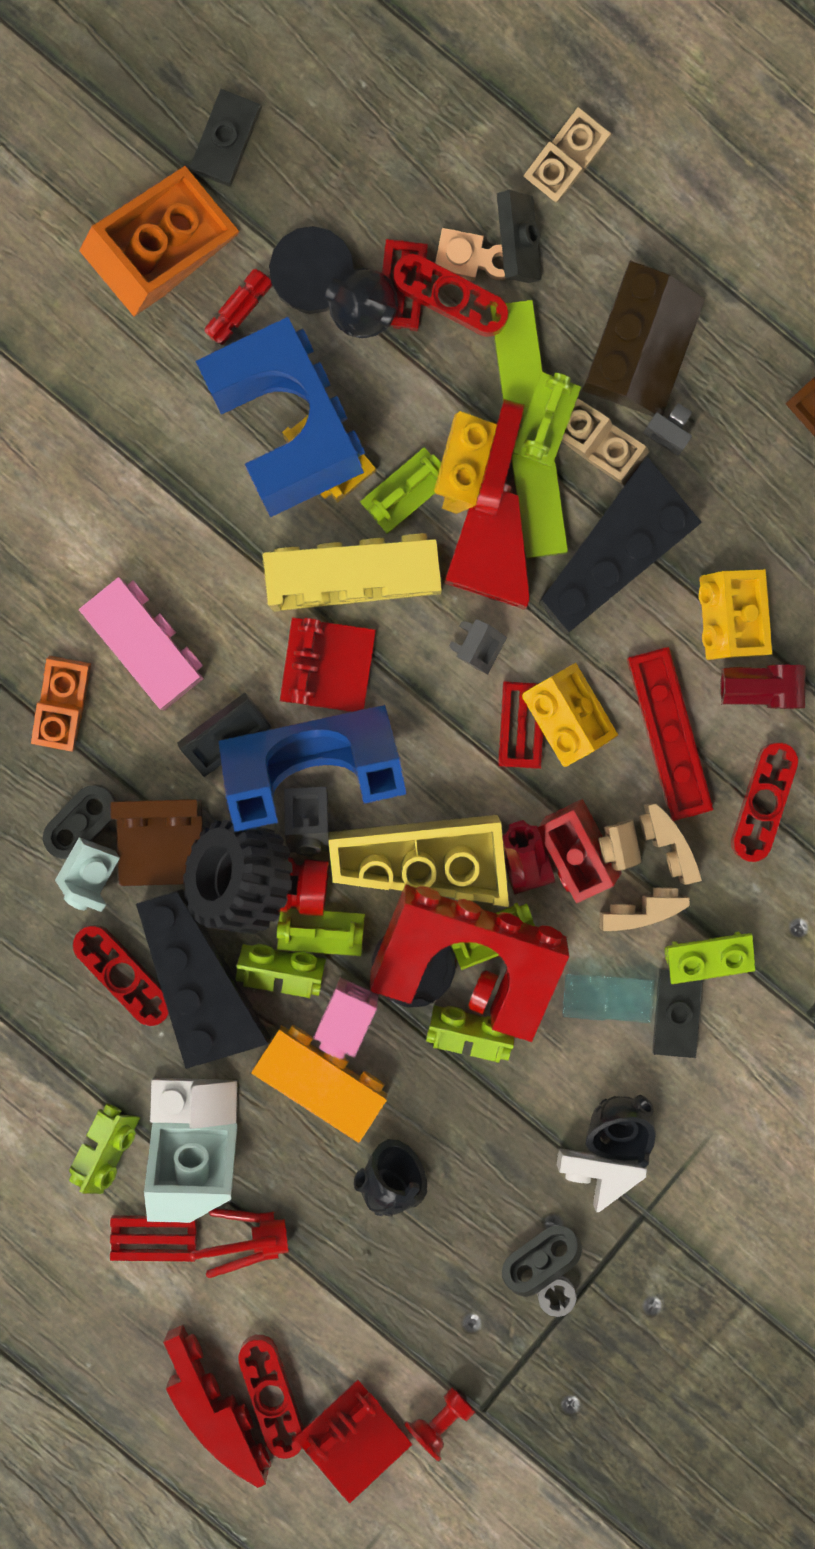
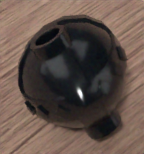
(362, 302)
(624, 1129)
(392, 1179)

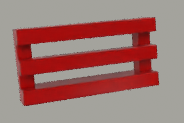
(406, 247)
(519, 760)
(117, 1239)

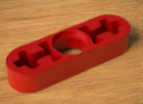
(417, 290)
(499, 457)
(764, 768)
(107, 945)
(251, 1370)

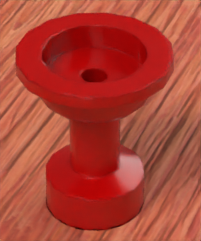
(430, 1433)

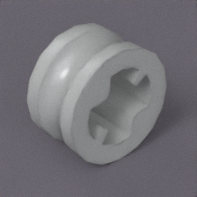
(563, 1308)

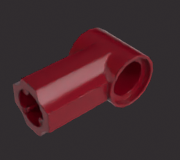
(771, 686)
(525, 858)

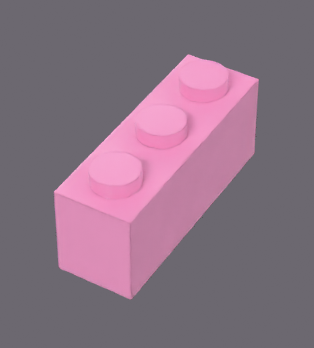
(143, 642)
(346, 1019)

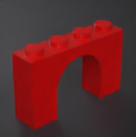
(429, 922)

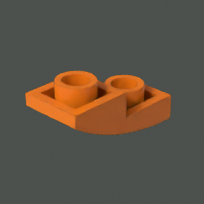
(61, 703)

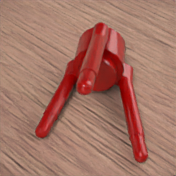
(267, 1241)

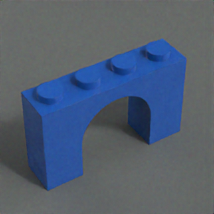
(279, 362)
(262, 760)

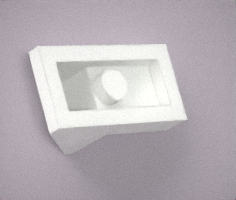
(194, 1101)
(612, 1176)

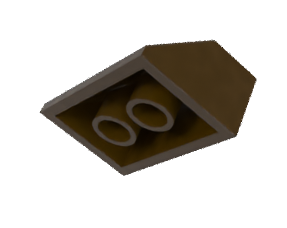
(644, 340)

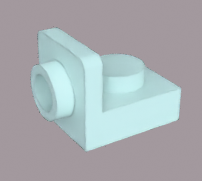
(86, 874)

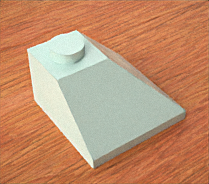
(188, 1171)

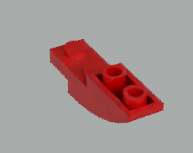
(218, 1425)

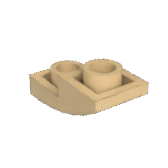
(567, 155)
(603, 443)
(663, 832)
(620, 845)
(655, 908)

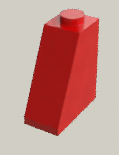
(492, 554)

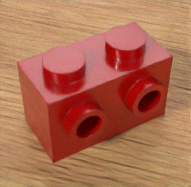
(575, 848)

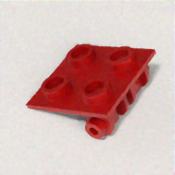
(327, 665)
(353, 1441)

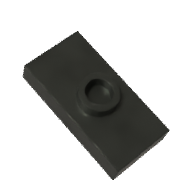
(225, 137)
(519, 236)
(234, 720)
(676, 1017)

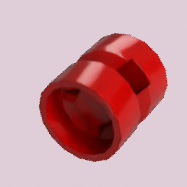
(311, 887)

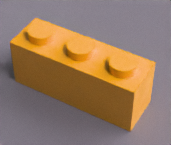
(321, 1082)

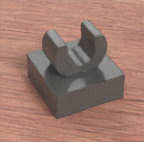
(669, 431)
(480, 645)

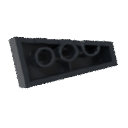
(628, 538)
(199, 990)

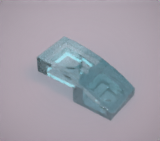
(608, 998)

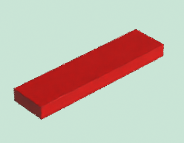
(670, 734)

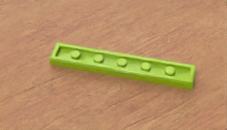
(534, 482)

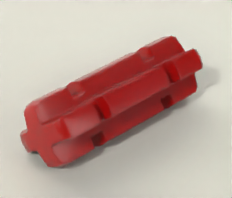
(238, 307)

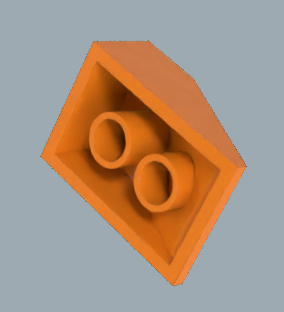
(157, 240)

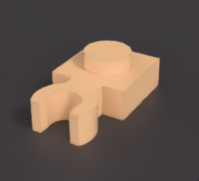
(464, 255)

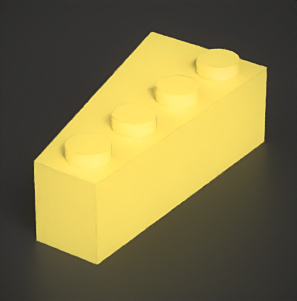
(351, 573)
(450, 856)

